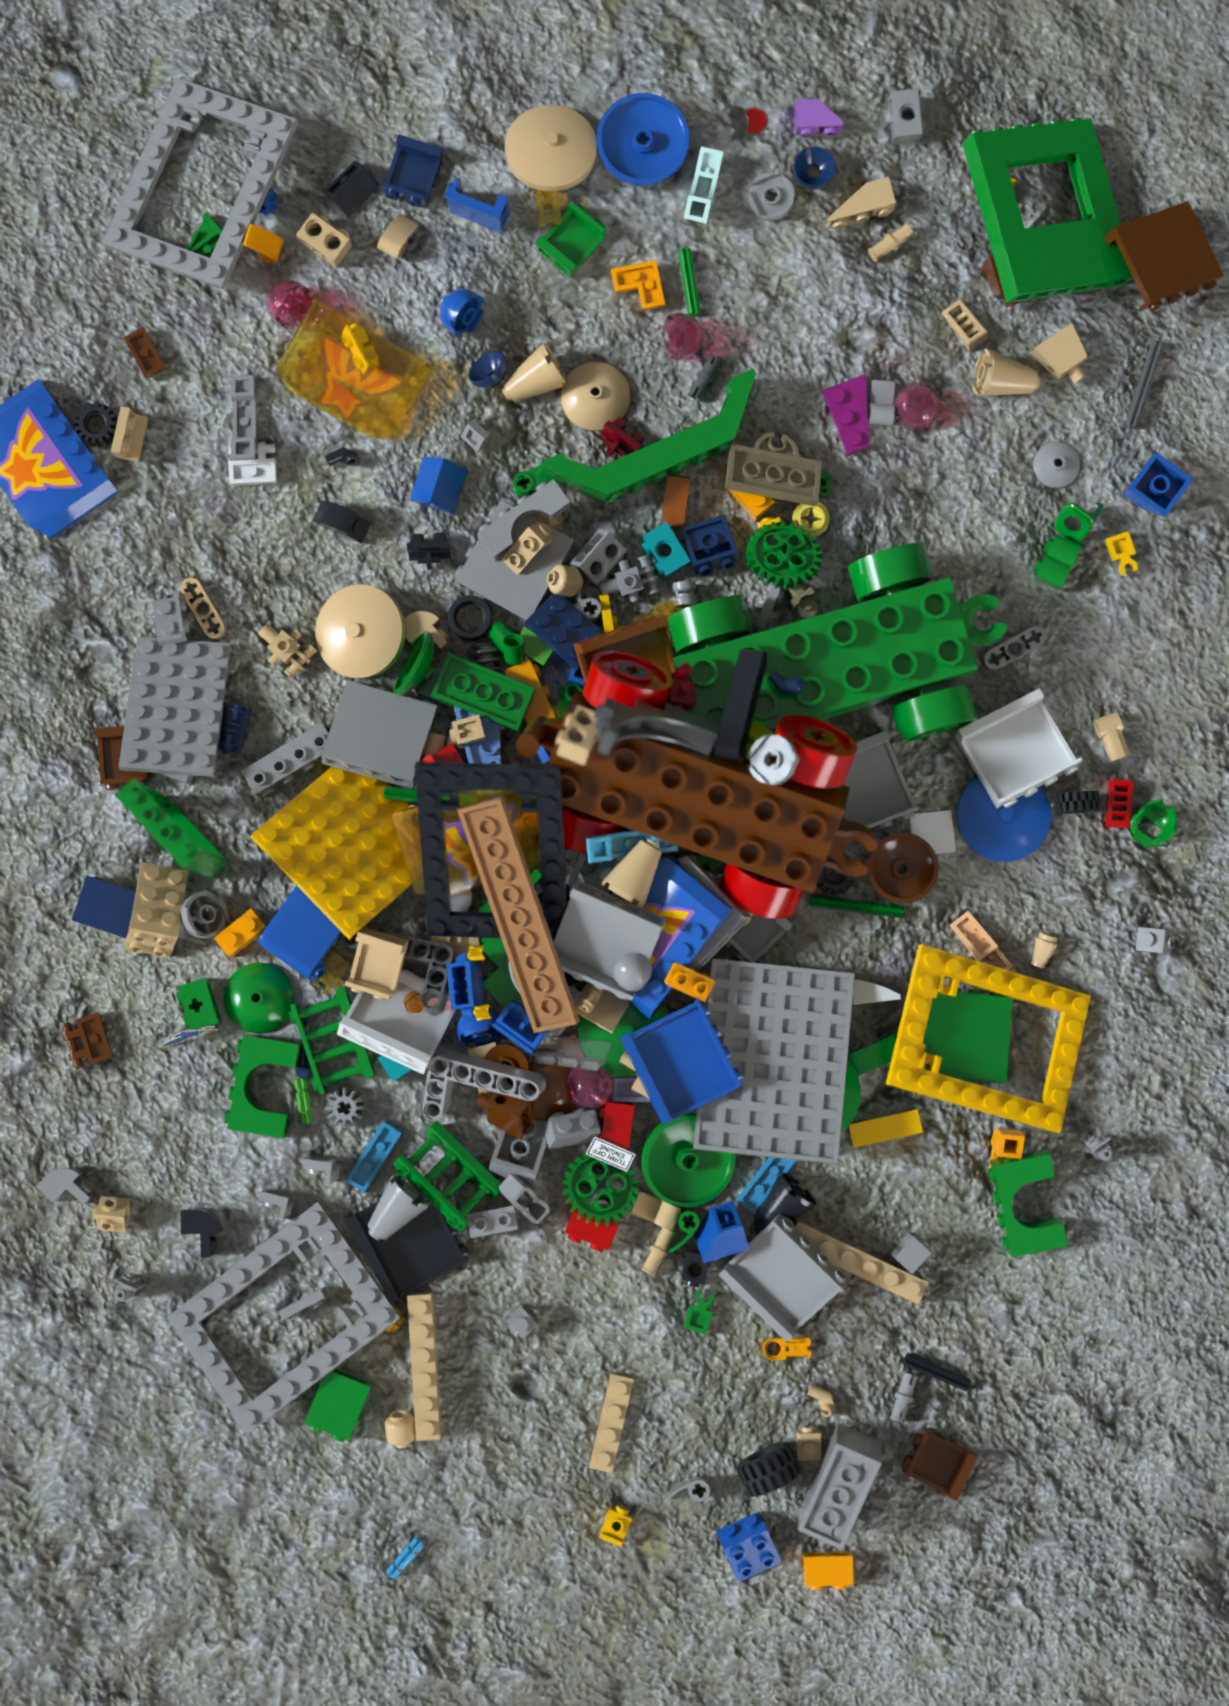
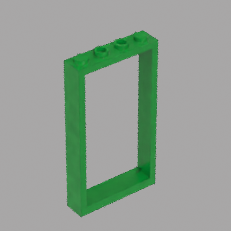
(172, 829)

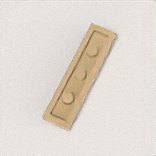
(611, 1422)

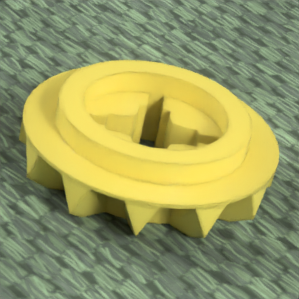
(818, 511)

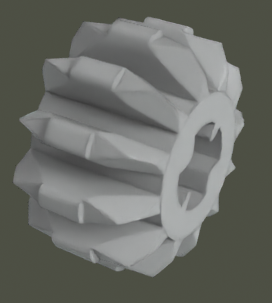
(344, 1115)

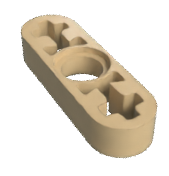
(193, 606)

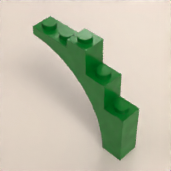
(499, 981)

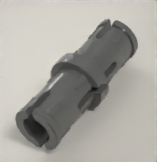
(705, 377)

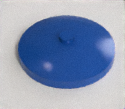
(643, 139)
(1002, 832)

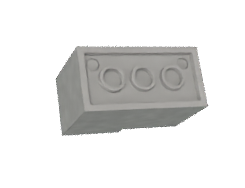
(840, 1486)

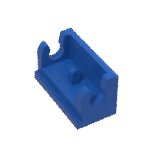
(517, 1027)

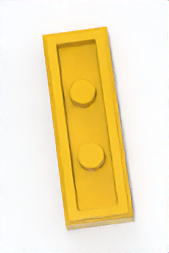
(885, 1128)

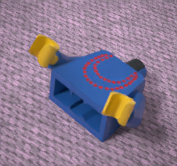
(467, 984)

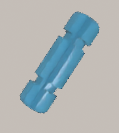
(405, 1557)

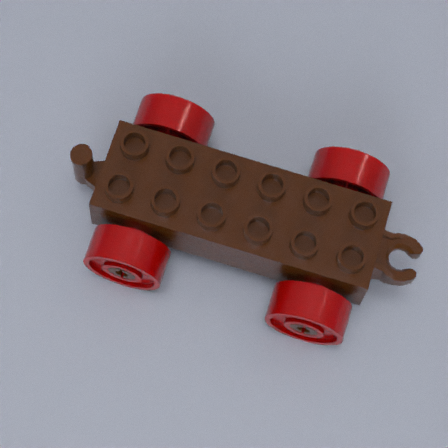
(708, 804)

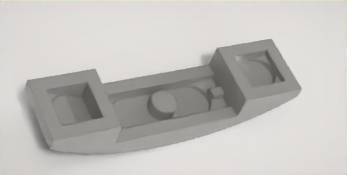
(243, 418)

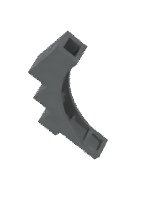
(645, 721)

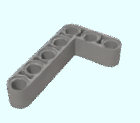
(476, 1078)

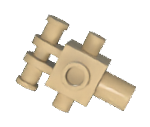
(286, 649)

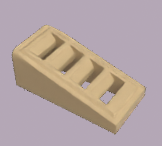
(978, 332)

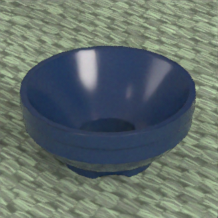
(815, 157)
(488, 370)

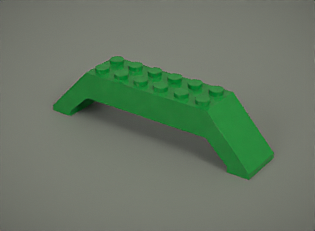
(659, 458)

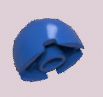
(461, 311)
(480, 1032)

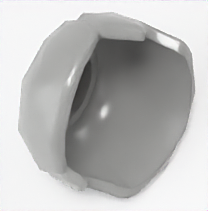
(632, 972)

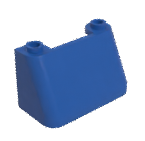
(300, 935)

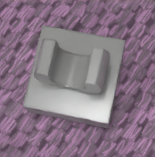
(476, 435)

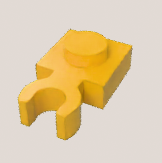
(1121, 548)
(609, 621)

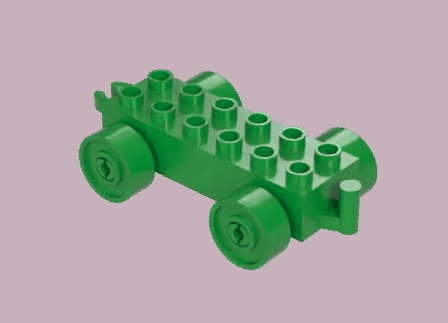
(889, 646)

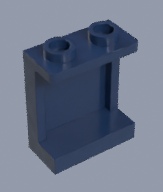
(412, 171)
(105, 907)

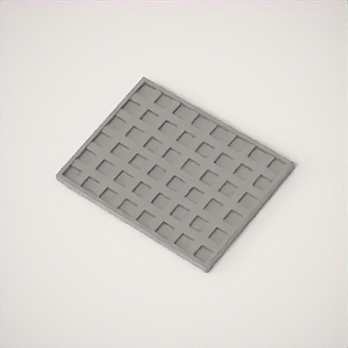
(792, 1051)

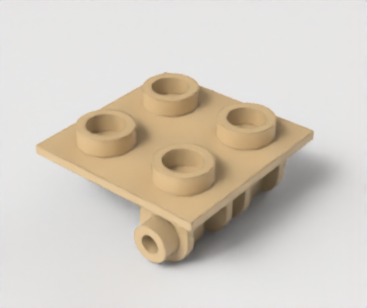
(600, 1007)

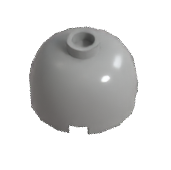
(203, 915)

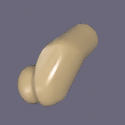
(825, 1400)

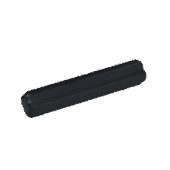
(937, 1372)

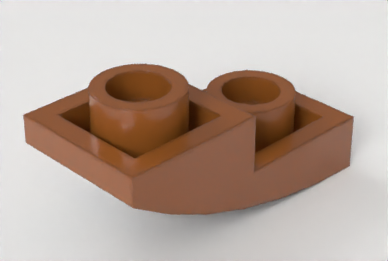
(676, 500)

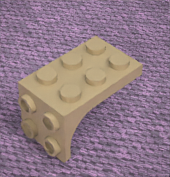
(156, 910)

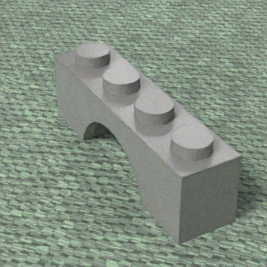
(546, 501)

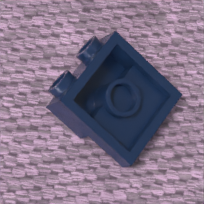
(710, 545)

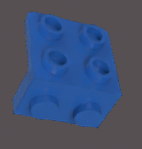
(748, 1546)

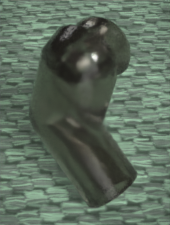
(741, 121)

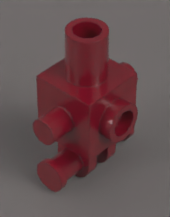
(682, 691)

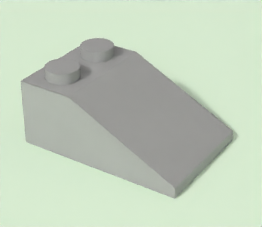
(520, 1156)

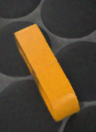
(796, 1347)

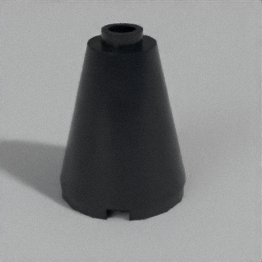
(784, 1198)

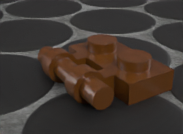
(93, 1037)

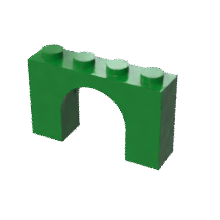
(244, 1114)
(1010, 1175)

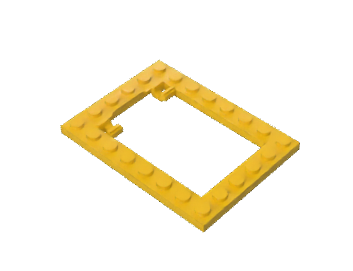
(909, 1058)

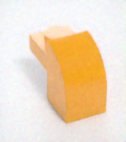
(1007, 1144)

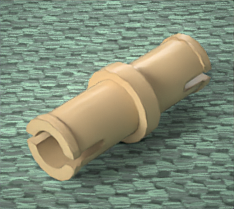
(890, 242)
(658, 1251)

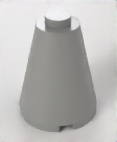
(396, 1207)

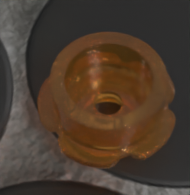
(412, 1002)

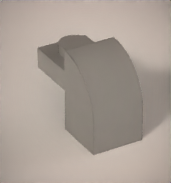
(65, 1179)

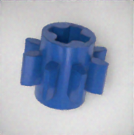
(269, 204)

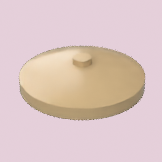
(551, 148)
(360, 631)

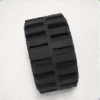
(769, 1469)

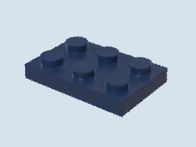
(561, 625)

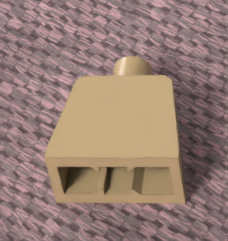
(1062, 354)

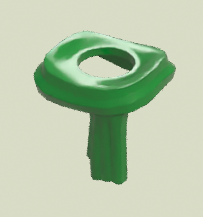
(1085, 518)

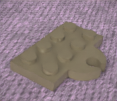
(774, 471)

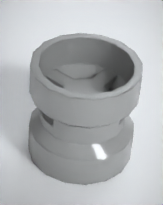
(684, 594)

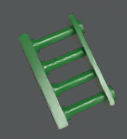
(363, 1067)
(454, 1153)

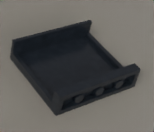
(412, 1254)

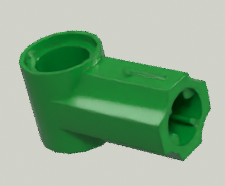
(509, 643)

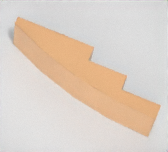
(980, 943)

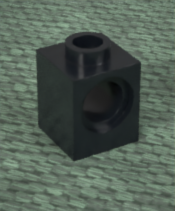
(689, 1258)

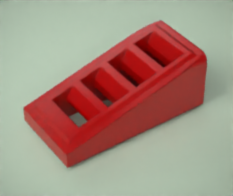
(1128, 794)

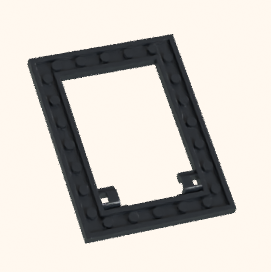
(530, 781)

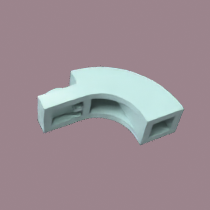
(704, 184)

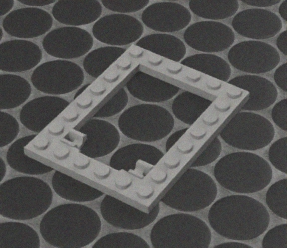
(195, 100)
(369, 1302)

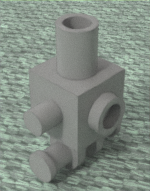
(629, 580)

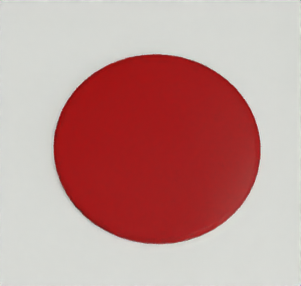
(757, 120)

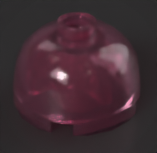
(288, 302)
(683, 335)
(916, 406)
(590, 1087)

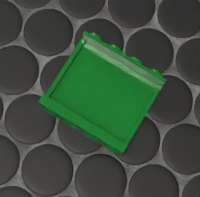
(970, 1035)

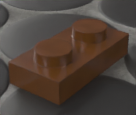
(144, 353)

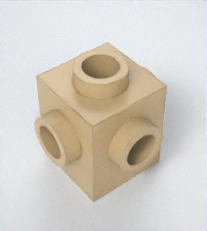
(112, 1214)

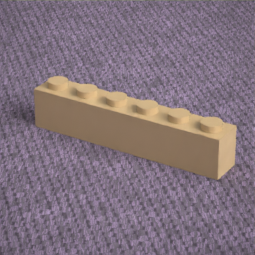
(865, 1265)
(424, 1366)

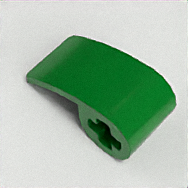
(690, 1230)

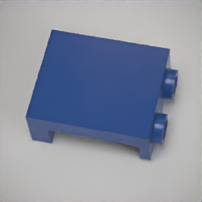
(475, 210)

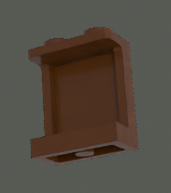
(109, 755)
(939, 1463)

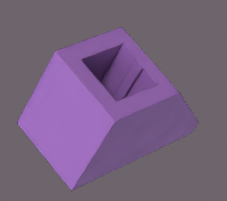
(815, 118)

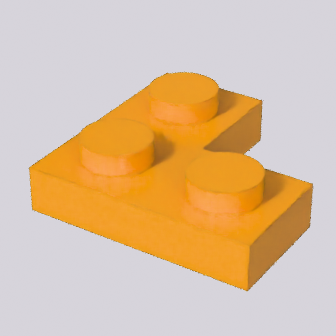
(643, 277)

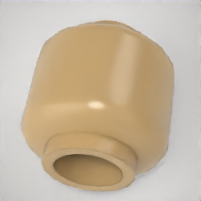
(564, 580)
(400, 1428)

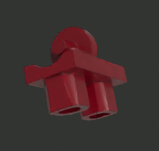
(618, 440)

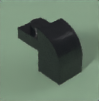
(341, 520)
(204, 1223)

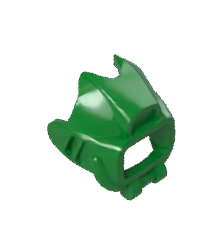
(1161, 816)

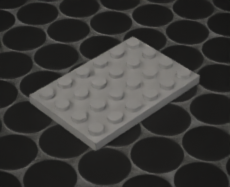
(175, 707)

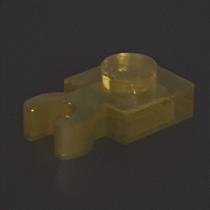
(335, 969)

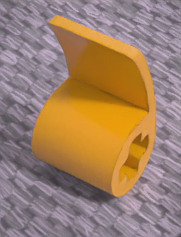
(264, 242)

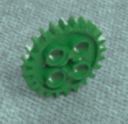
(793, 555)
(618, 1199)

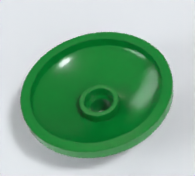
(416, 665)
(275, 999)

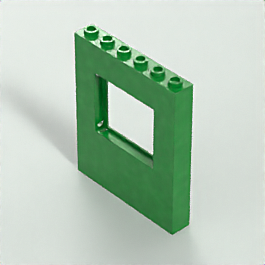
(1054, 256)

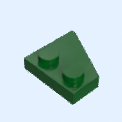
(206, 238)

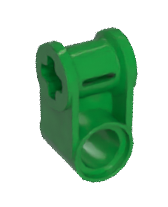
(530, 478)

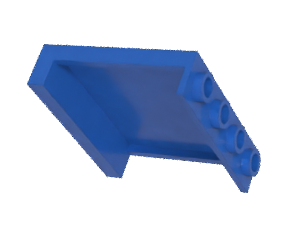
(681, 1062)

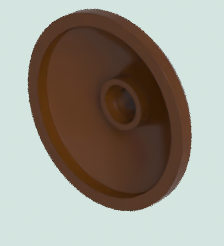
(919, 863)
(557, 1097)

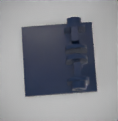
(233, 728)

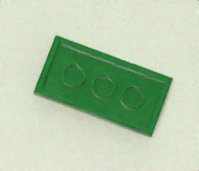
(483, 692)

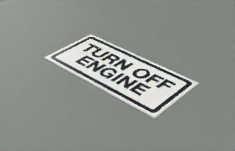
(610, 1154)

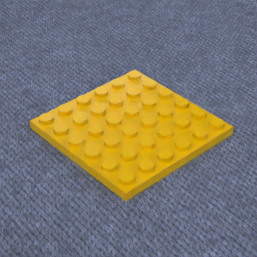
(340, 847)

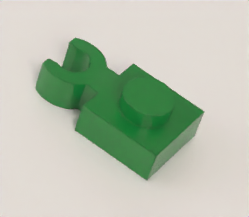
(699, 1316)

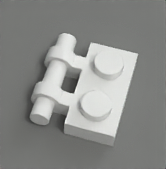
(254, 471)

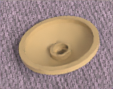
(593, 411)

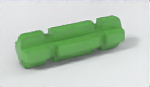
(303, 1101)

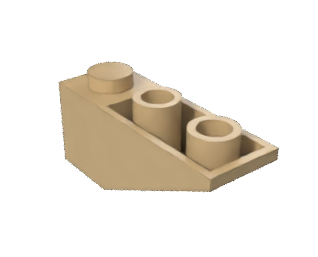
(870, 200)

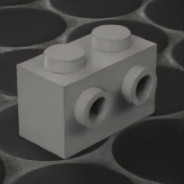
(571, 1128)

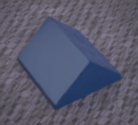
(439, 484)

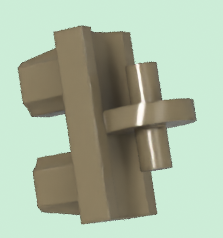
(802, 601)

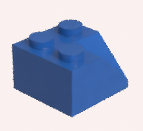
(1158, 485)

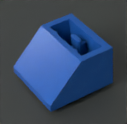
(721, 1233)

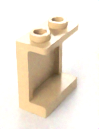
(377, 963)

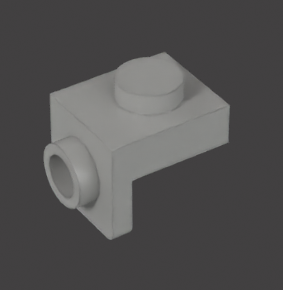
(1155, 940)

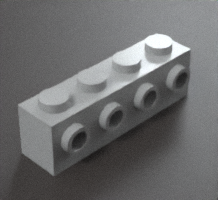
(286, 761)

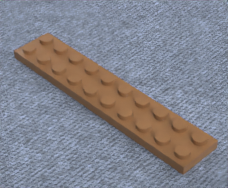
(518, 914)

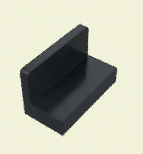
(352, 188)

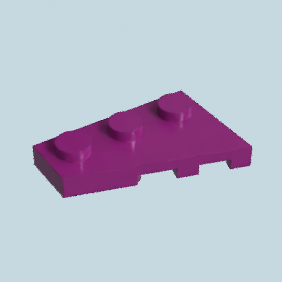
(849, 413)

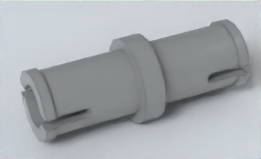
(903, 1397)

